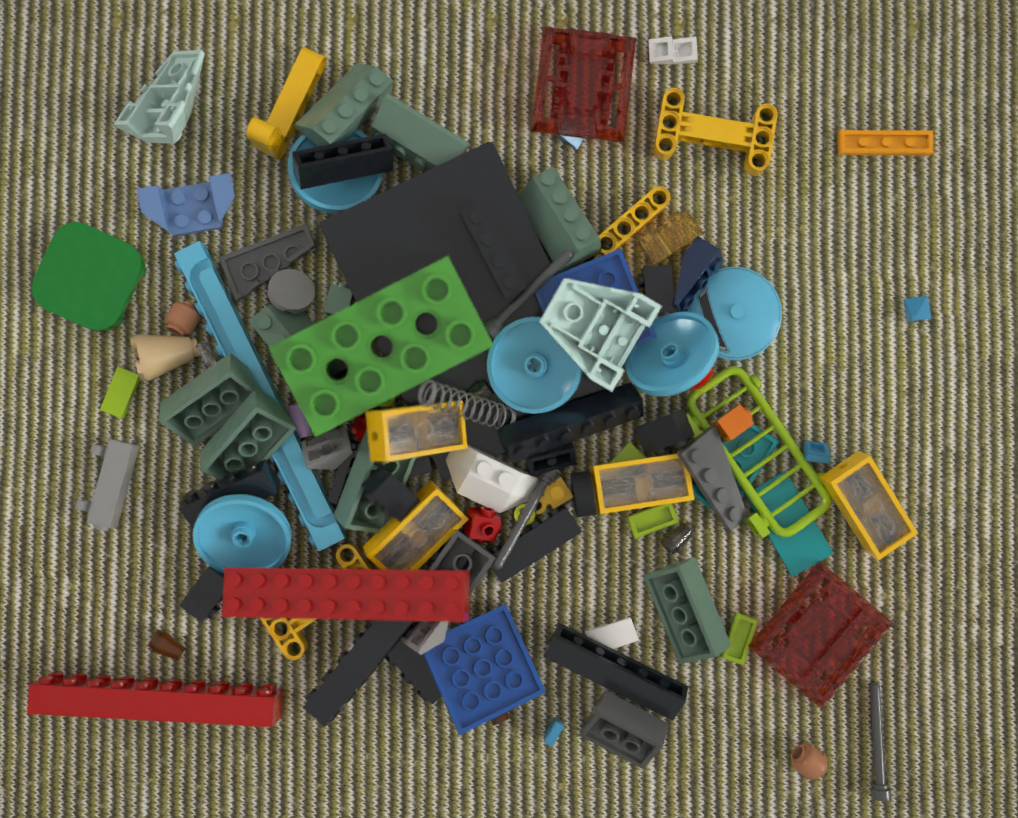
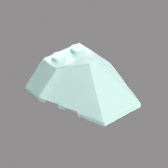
(167, 103)
(598, 326)

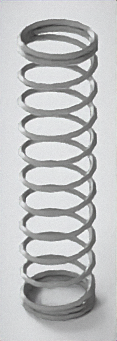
(431, 401)

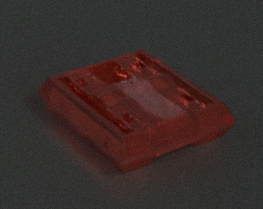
(583, 84)
(821, 635)

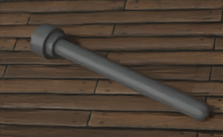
(494, 325)
(545, 479)
(880, 789)

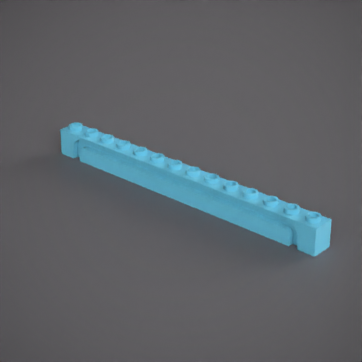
(233, 338)

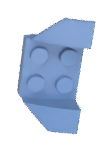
(189, 207)

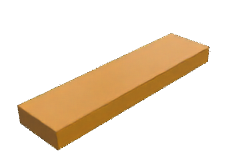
(885, 142)

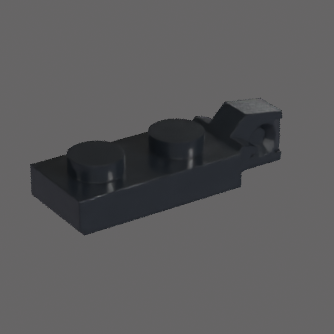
(343, 472)

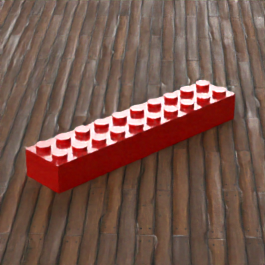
(346, 594)
(156, 700)

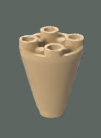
(161, 354)

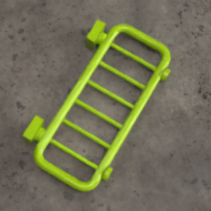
(759, 523)

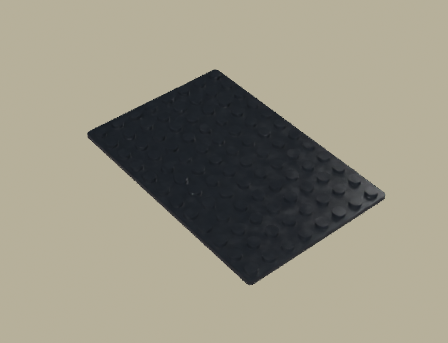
(422, 224)

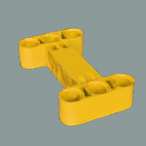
(715, 132)
(294, 625)

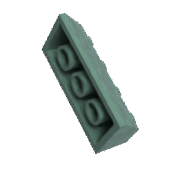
(346, 105)
(415, 135)
(558, 219)
(278, 325)
(208, 400)
(247, 436)
(354, 508)
(687, 611)

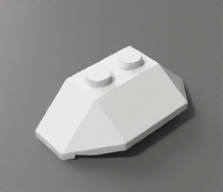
(489, 479)

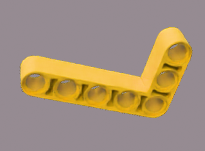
(276, 133)
(632, 222)

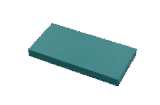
(745, 459)
(805, 546)

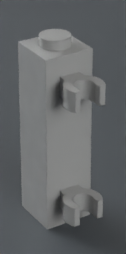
(112, 483)

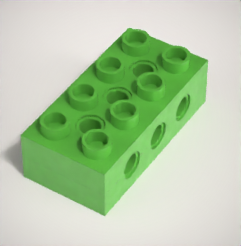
(350, 337)

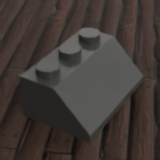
(464, 555)
(625, 729)

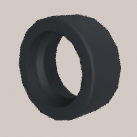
(583, 493)

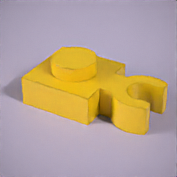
(555, 495)

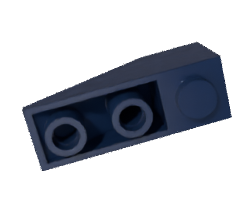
(697, 266)

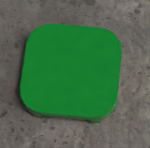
(88, 276)

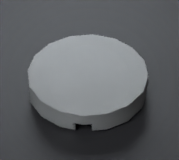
(291, 290)

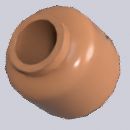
(182, 318)
(809, 761)

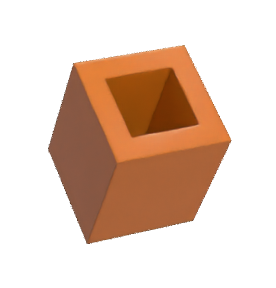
(734, 422)

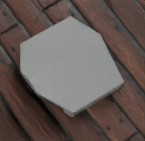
(327, 449)
(425, 635)

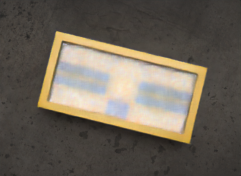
(415, 431)
(640, 483)
(868, 505)
(420, 533)

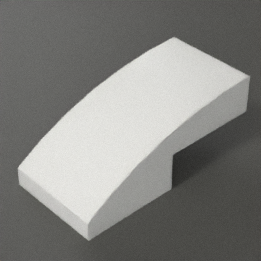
(673, 51)
(614, 634)

